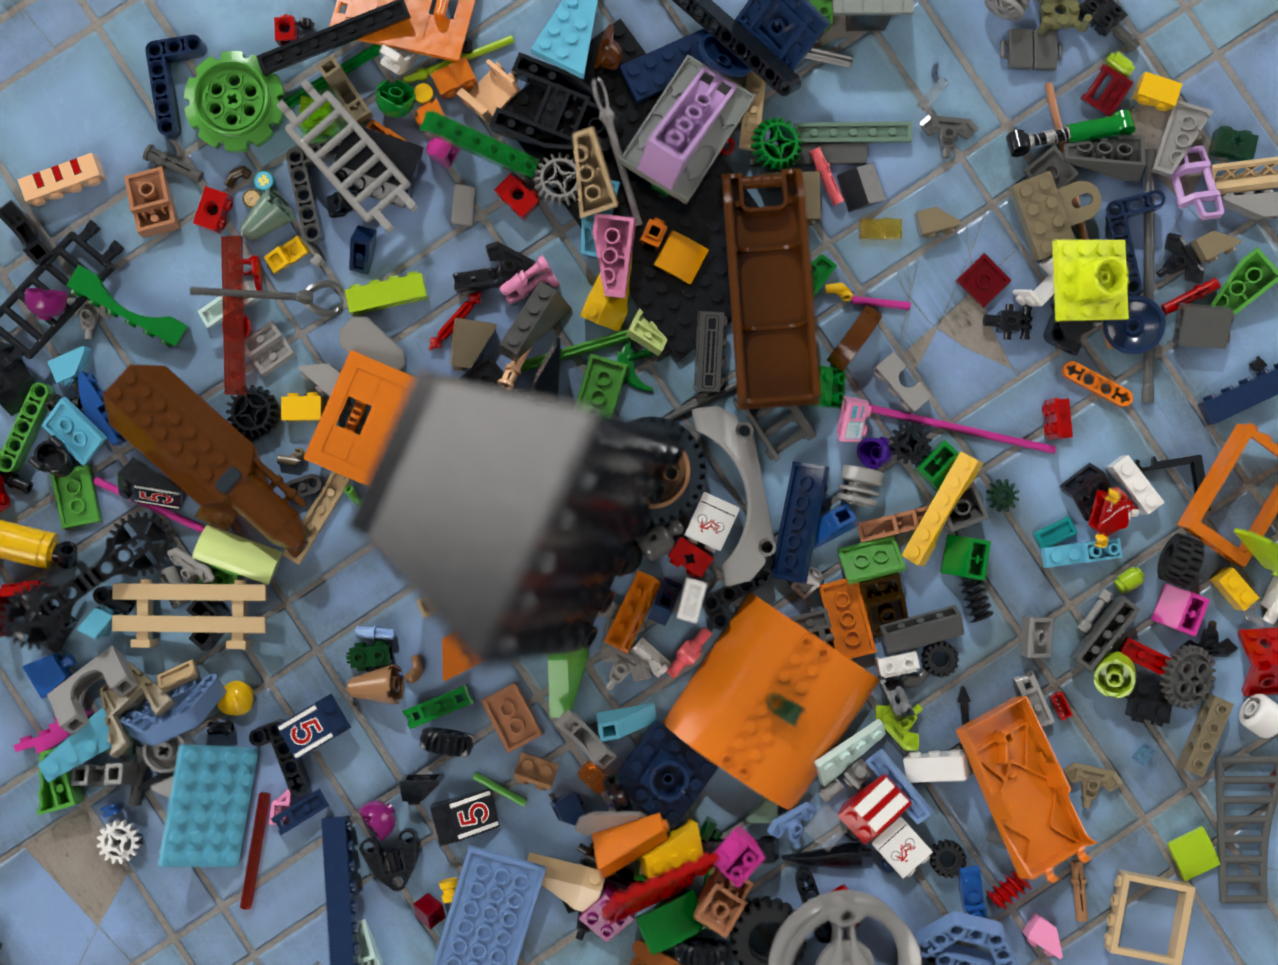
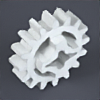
(124, 849)

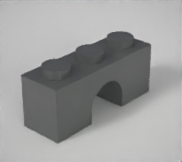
(104, 776)

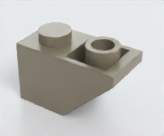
(935, 221)
(1211, 244)

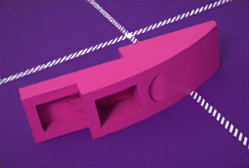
(47, 738)

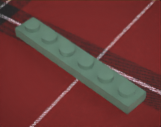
(854, 132)

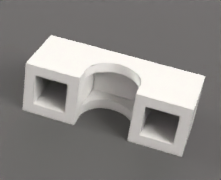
(1142, 492)

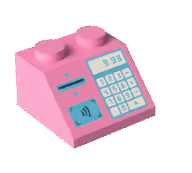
(852, 419)

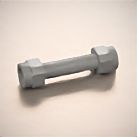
(1104, 597)

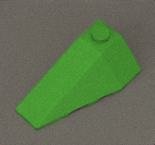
(1247, 281)
(564, 679)

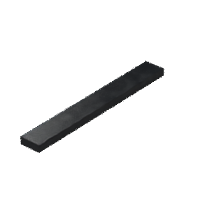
(333, 36)

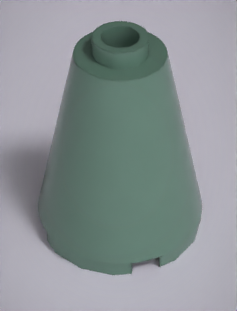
(266, 216)

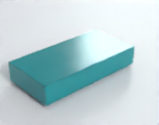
(1055, 532)

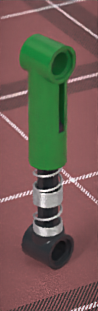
(1117, 124)

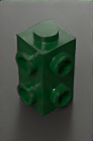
(363, 655)

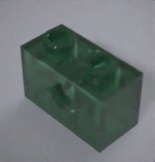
(1223, 147)

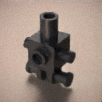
(1009, 322)

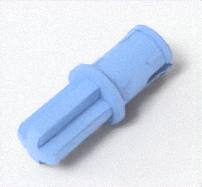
(374, 633)

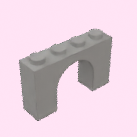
(69, 695)

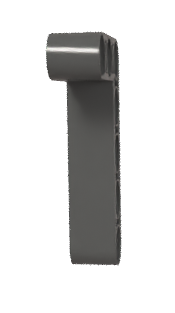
(306, 185)

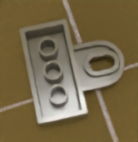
(1048, 211)

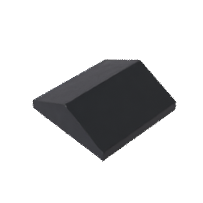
(861, 187)

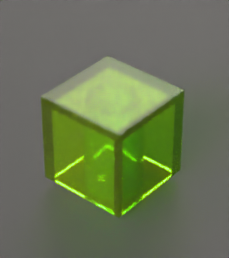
(316, 117)

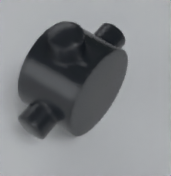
(305, 23)
(1258, 364)

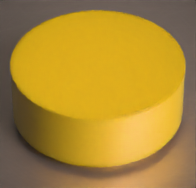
(423, 93)

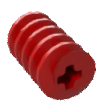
(1008, 890)

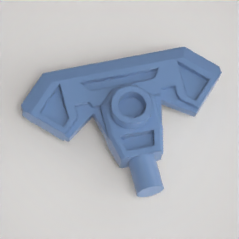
(791, 823)

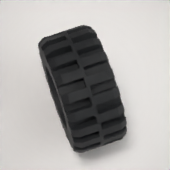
(752, 915)

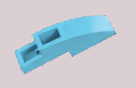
(1080, 553)

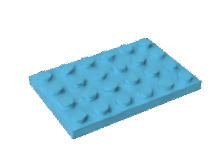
(208, 806)

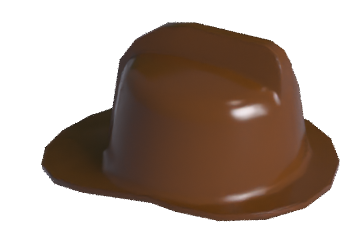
(609, 50)

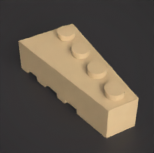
(593, 178)

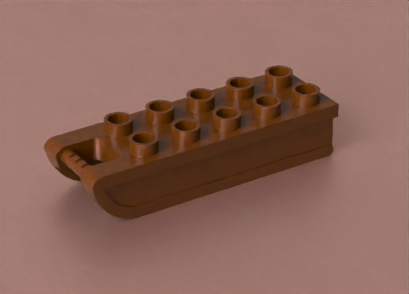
(771, 294)

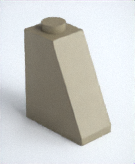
(468, 341)

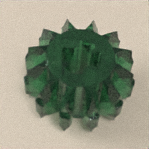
(1005, 488)

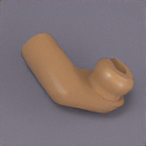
(416, 671)

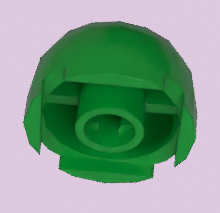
(395, 98)

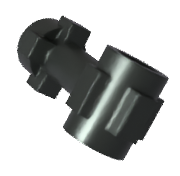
(54, 399)

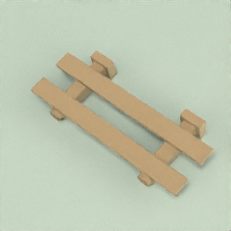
(145, 623)

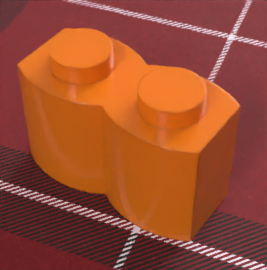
(453, 78)

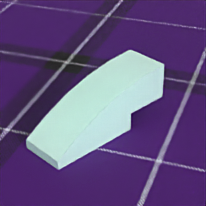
(213, 312)
(369, 951)

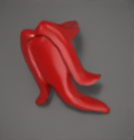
(256, 270)

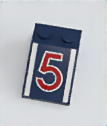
(313, 726)

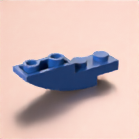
(94, 406)
(971, 891)

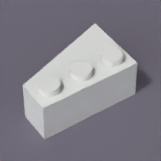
(937, 766)

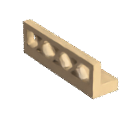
(1248, 179)

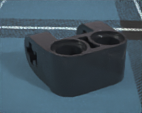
(1070, 347)

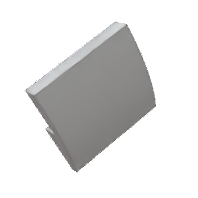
(268, 349)

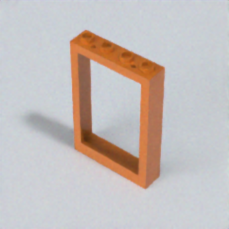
(1210, 487)

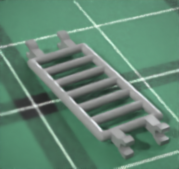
(365, 141)

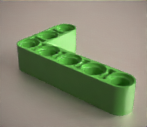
(17, 432)

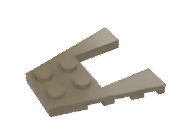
(116, 705)

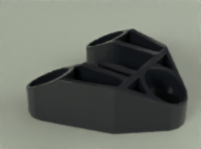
(378, 865)

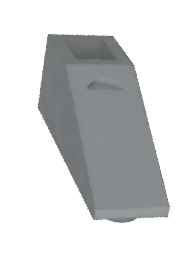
(1254, 206)

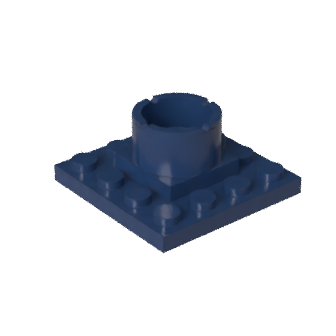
(784, 27)
(660, 755)

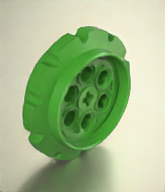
(216, 128)

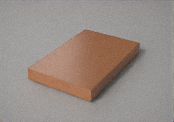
(511, 717)

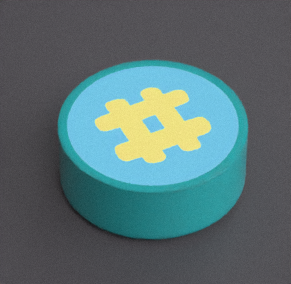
(264, 180)

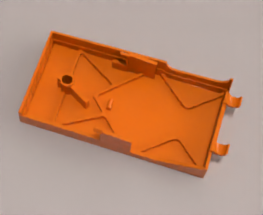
(1024, 788)

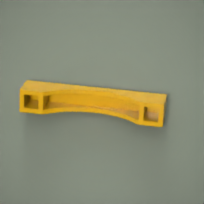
(955, 484)

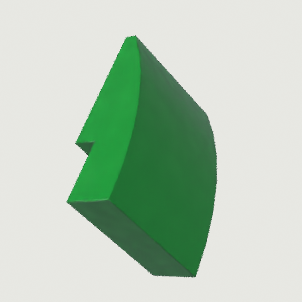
(669, 922)

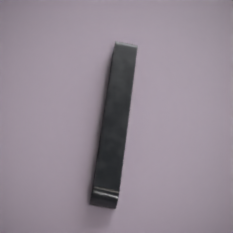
(742, 45)

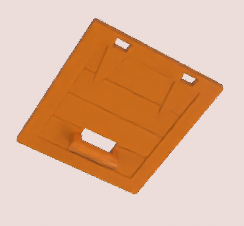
(420, 34)
(368, 384)

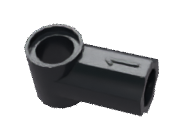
(120, 605)

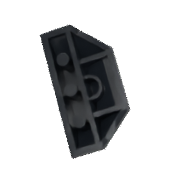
(14, 383)

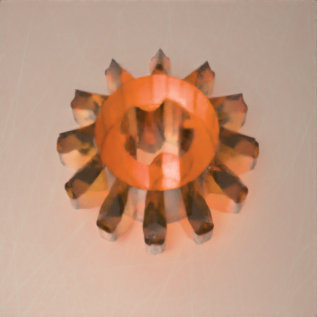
(592, 776)

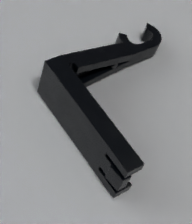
(1195, 462)

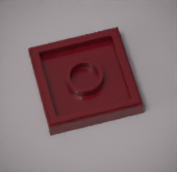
(983, 280)

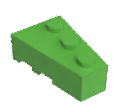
(58, 792)

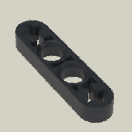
(800, 883)

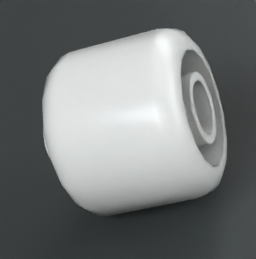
(1260, 715)

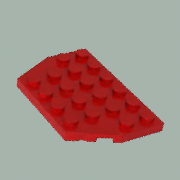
(656, 889)

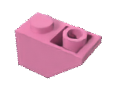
(1043, 933)

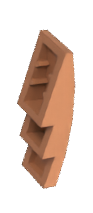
(891, 524)

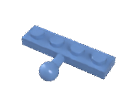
(881, 764)

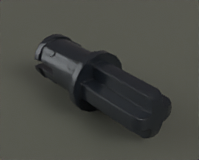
(17, 482)

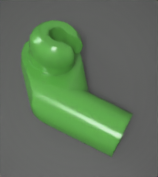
(352, 494)

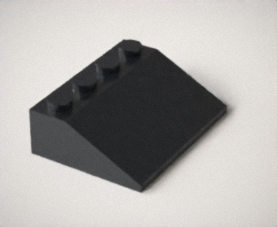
(403, 154)

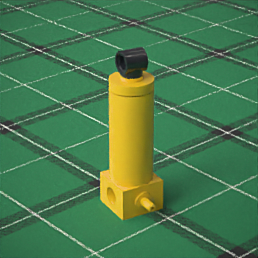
(35, 547)

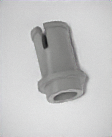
(831, 790)

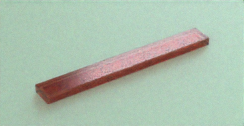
(233, 316)

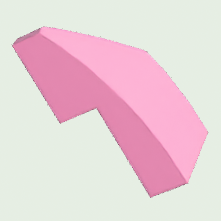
(280, 805)

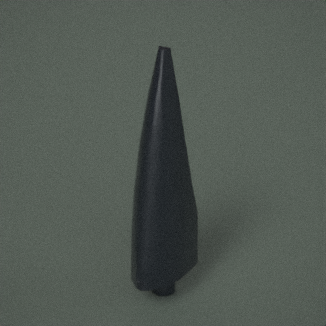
(840, 856)
(621, 876)

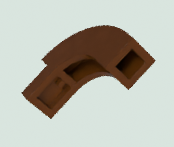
(854, 338)

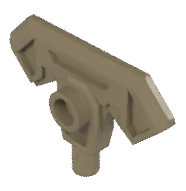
(1091, 780)

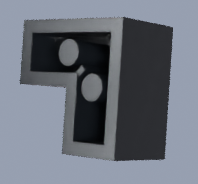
(206, 640)

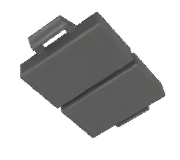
(1031, 50)

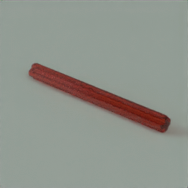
(255, 850)

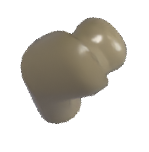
(292, 460)

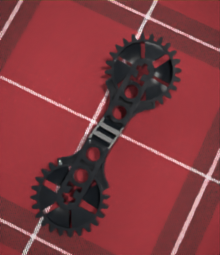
(87, 581)

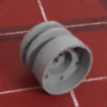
(1007, 9)
(860, 485)

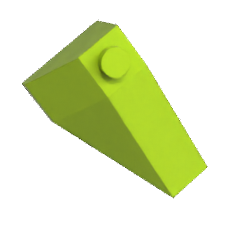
(1262, 548)

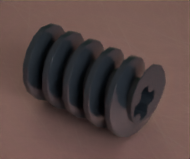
(977, 600)

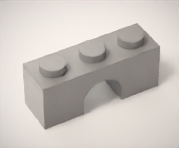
(888, 371)

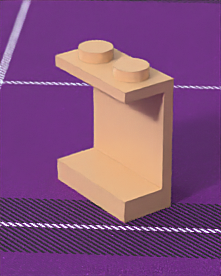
(492, 91)

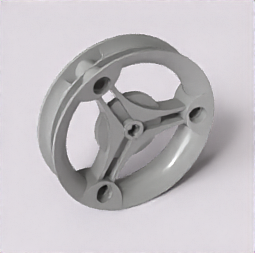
(842, 909)

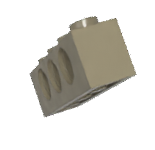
(1205, 735)

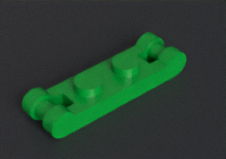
(438, 706)

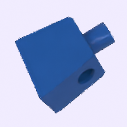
(49, 672)

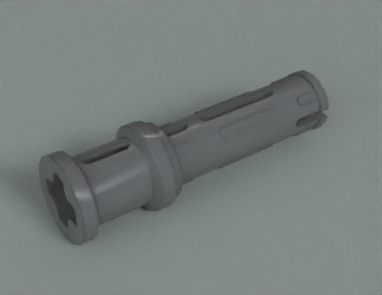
(166, 161)

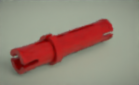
(1196, 293)

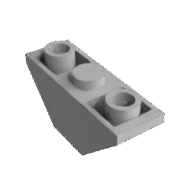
(323, 376)

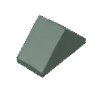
(763, 812)

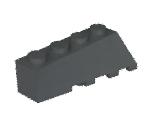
(537, 316)

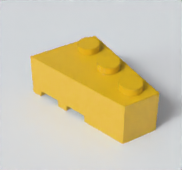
(681, 846)

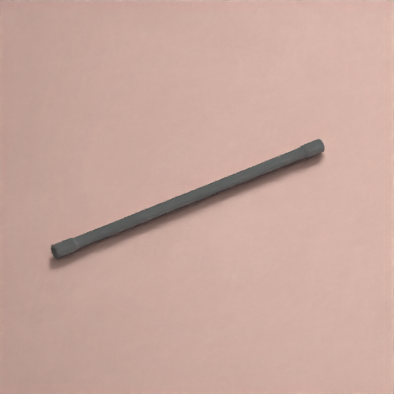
(1149, 224)

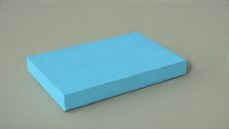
(75, 430)

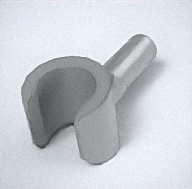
(317, 260)

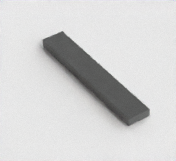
(834, 154)

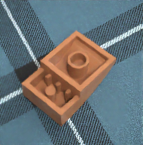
(151, 202)
(721, 902)

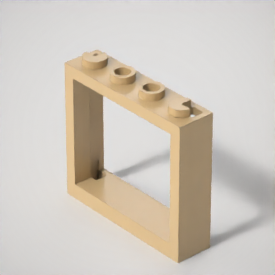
(1180, 921)

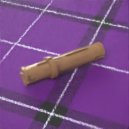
(1079, 881)

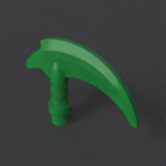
(627, 357)

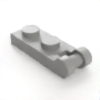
(1035, 697)

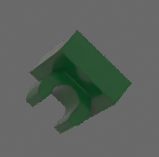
(709, 830)

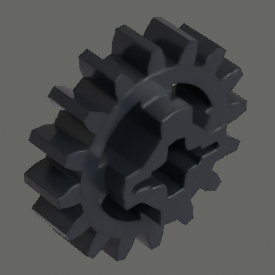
(910, 451)

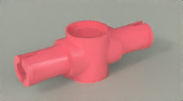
(688, 652)

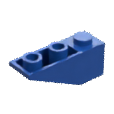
(835, 524)

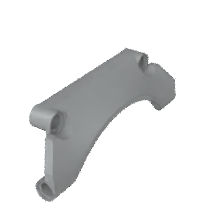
(724, 430)

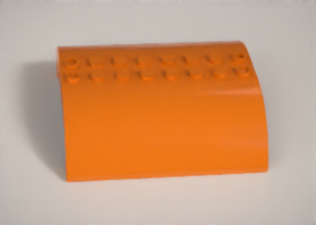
(726, 709)

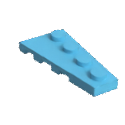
(78, 747)

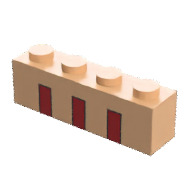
(62, 179)

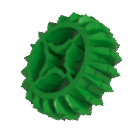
(791, 141)

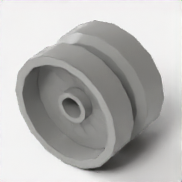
(160, 758)

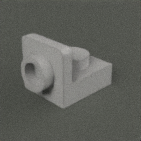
(813, 582)
(857, 773)

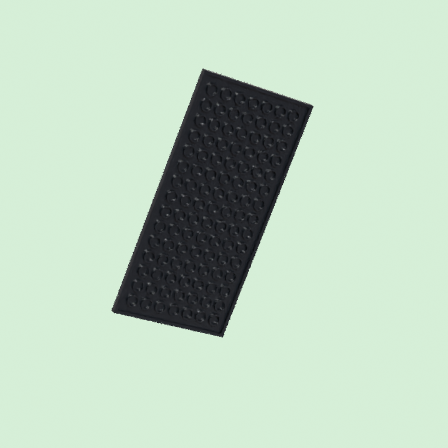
(660, 296)

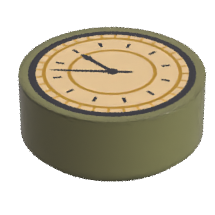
(251, 197)

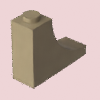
(812, 195)

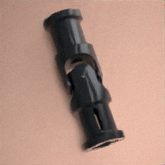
(617, 793)

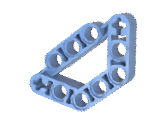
(190, 708)
(939, 936)

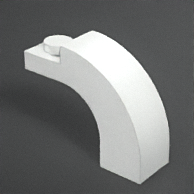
(398, 60)

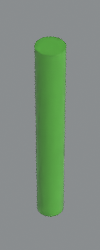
(499, 789)

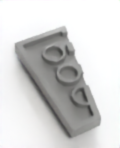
(1179, 133)

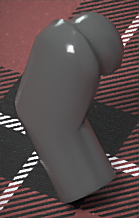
(914, 681)

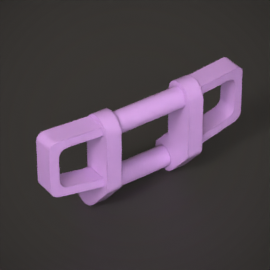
(1198, 197)

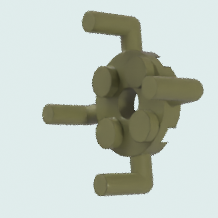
(1056, 21)

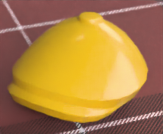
(237, 699)

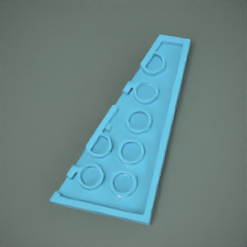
(568, 36)

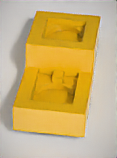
(287, 254)

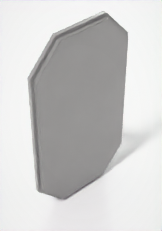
(369, 340)
(600, 821)

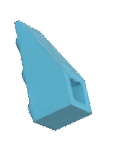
(623, 721)

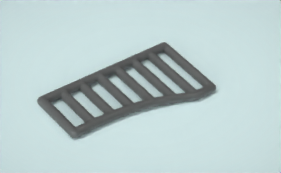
(1263, 839)

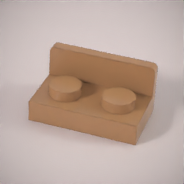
(535, 771)

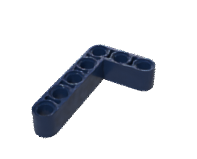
(165, 79)
(1121, 219)

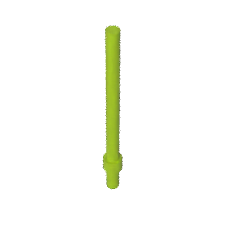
(423, 73)

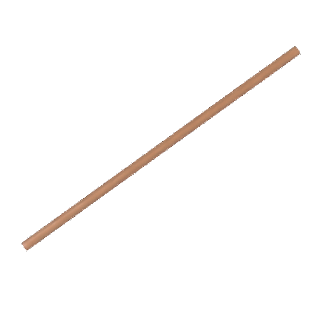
(1076, 200)

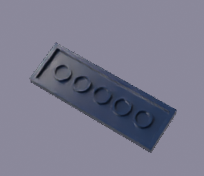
(655, 70)
(799, 522)

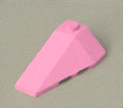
(614, 248)

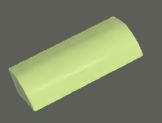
(237, 554)

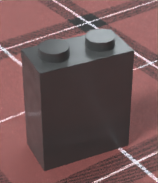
(1203, 325)

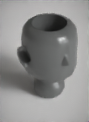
(659, 539)

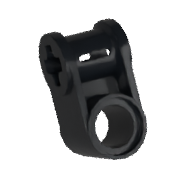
(338, 205)

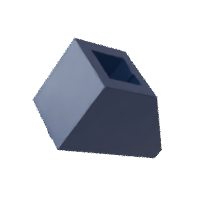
(568, 808)

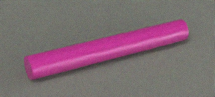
(880, 302)

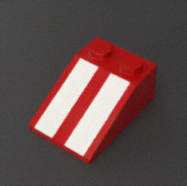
(873, 808)

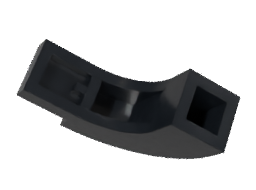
(32, 238)

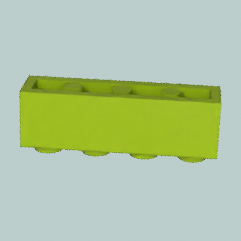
(386, 294)

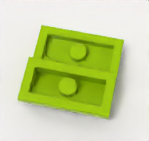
(1193, 853)

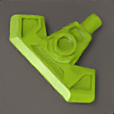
(900, 730)

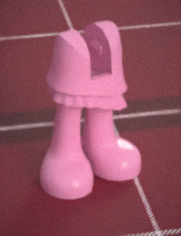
(518, 287)

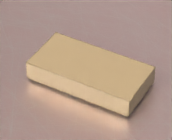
(177, 676)

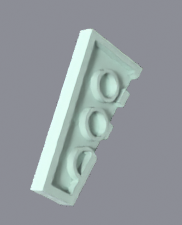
(846, 753)

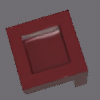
(429, 911)

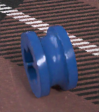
(110, 810)

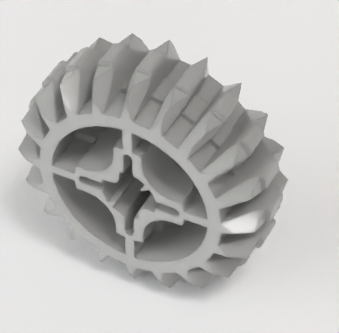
(566, 176)

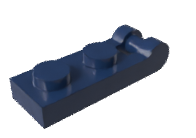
(301, 811)

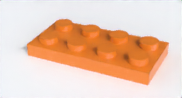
(847, 618)

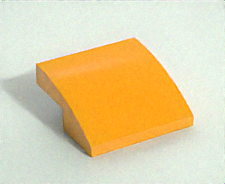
(681, 257)

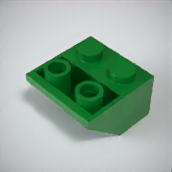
(831, 387)
(937, 464)
(965, 557)

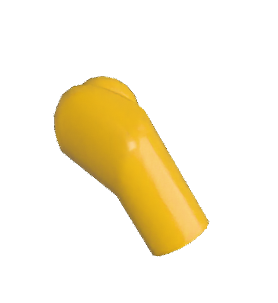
(840, 289)

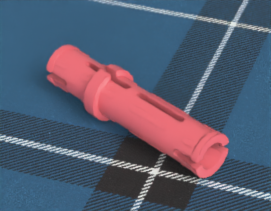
(826, 176)

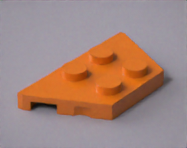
(454, 658)

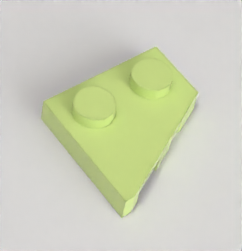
(646, 333)

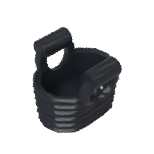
(52, 457)

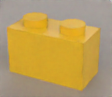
(1157, 91)
(302, 407)
(1234, 588)

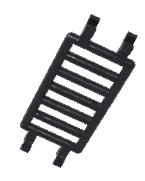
(20, 350)

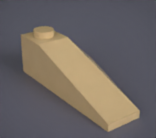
(570, 882)

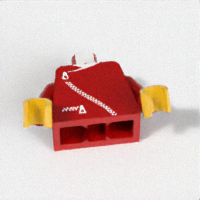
(1111, 513)

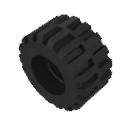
(1180, 560)

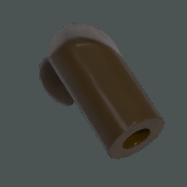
(236, 173)

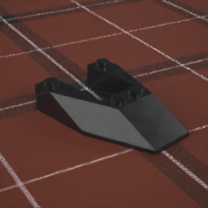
(564, 110)

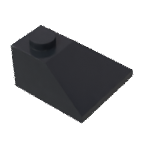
(417, 787)

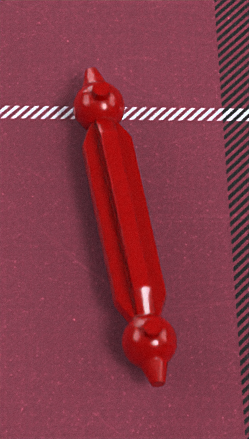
(462, 312)

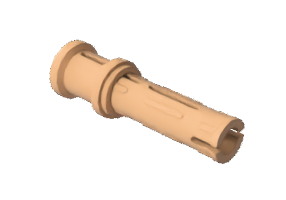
(511, 373)

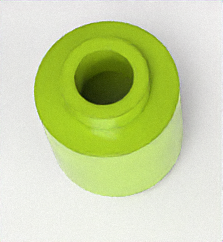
(1120, 64)
(1129, 580)

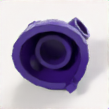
(874, 452)

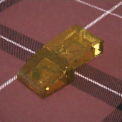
(880, 229)

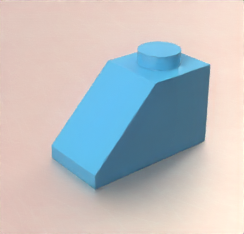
(69, 365)
(98, 622)

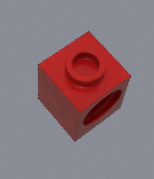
(280, 23)

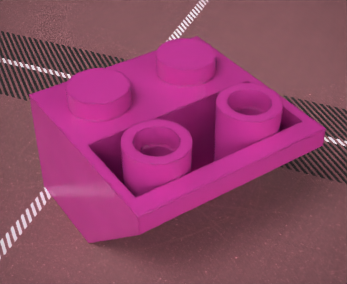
(1180, 610)
(739, 856)

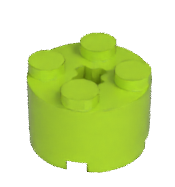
(1114, 685)

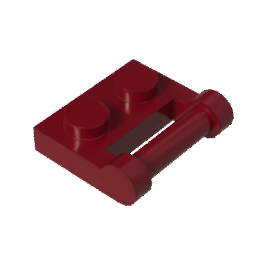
(1112, 94)

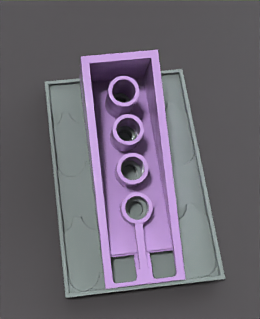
(686, 129)

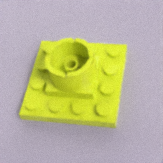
(1090, 280)

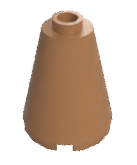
(378, 685)

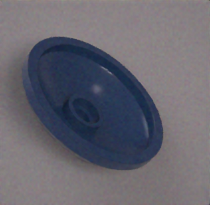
(721, 59)
(1149, 322)

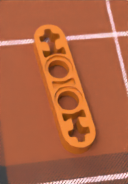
(1095, 387)

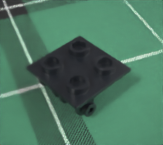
(1104, 14)

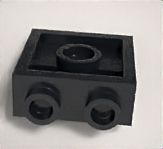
(1148, 703)

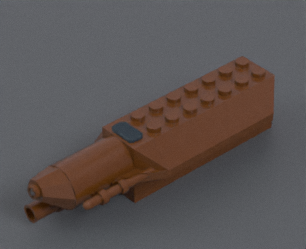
(202, 452)

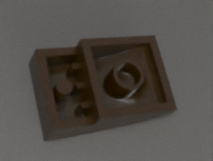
(883, 601)

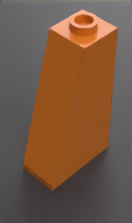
(627, 842)

